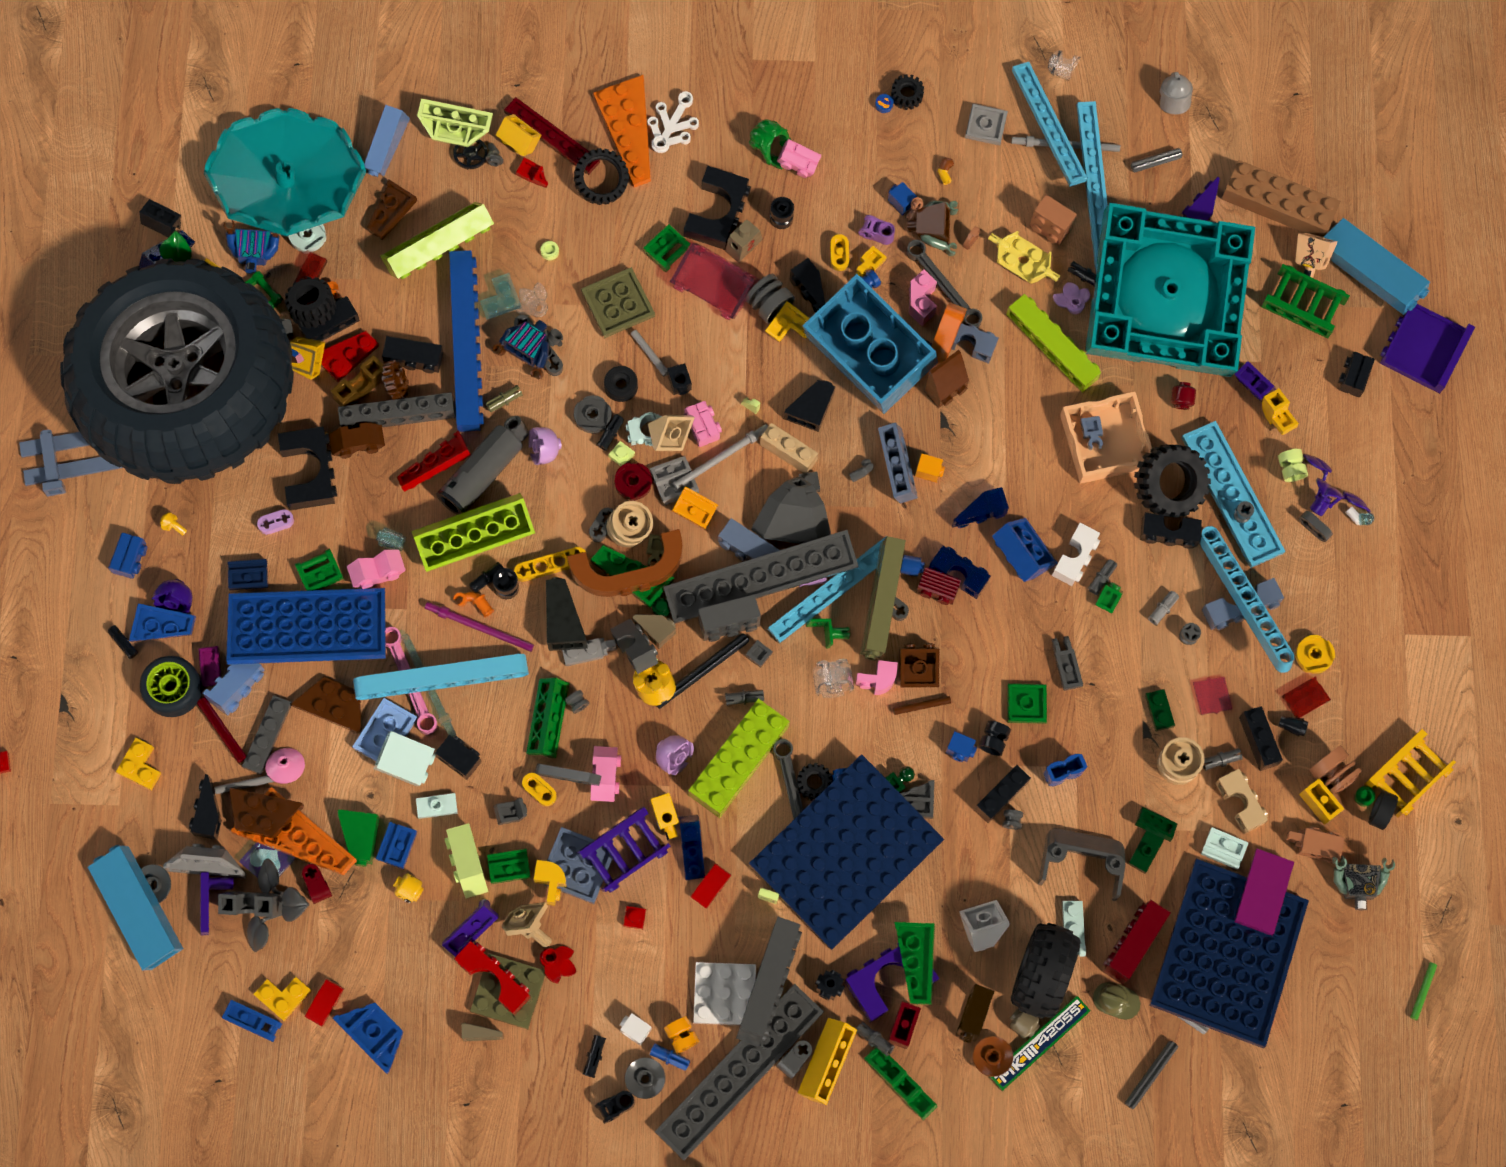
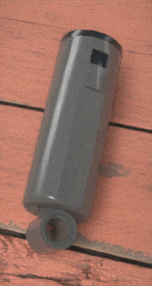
(483, 466)

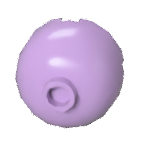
(544, 445)
(673, 753)

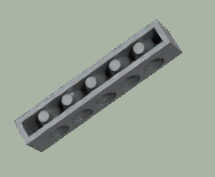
(399, 411)

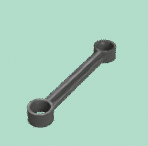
(942, 282)
(789, 778)

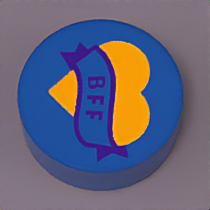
(884, 103)

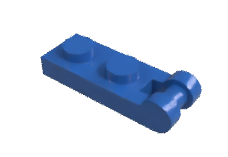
(251, 1020)

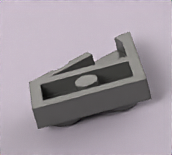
(922, 799)

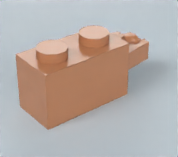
(1317, 844)

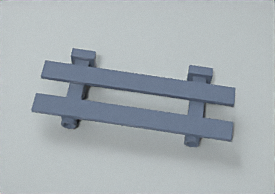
(53, 472)

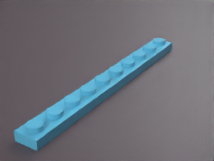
(1093, 169)

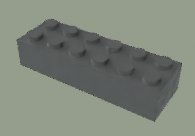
(767, 986)

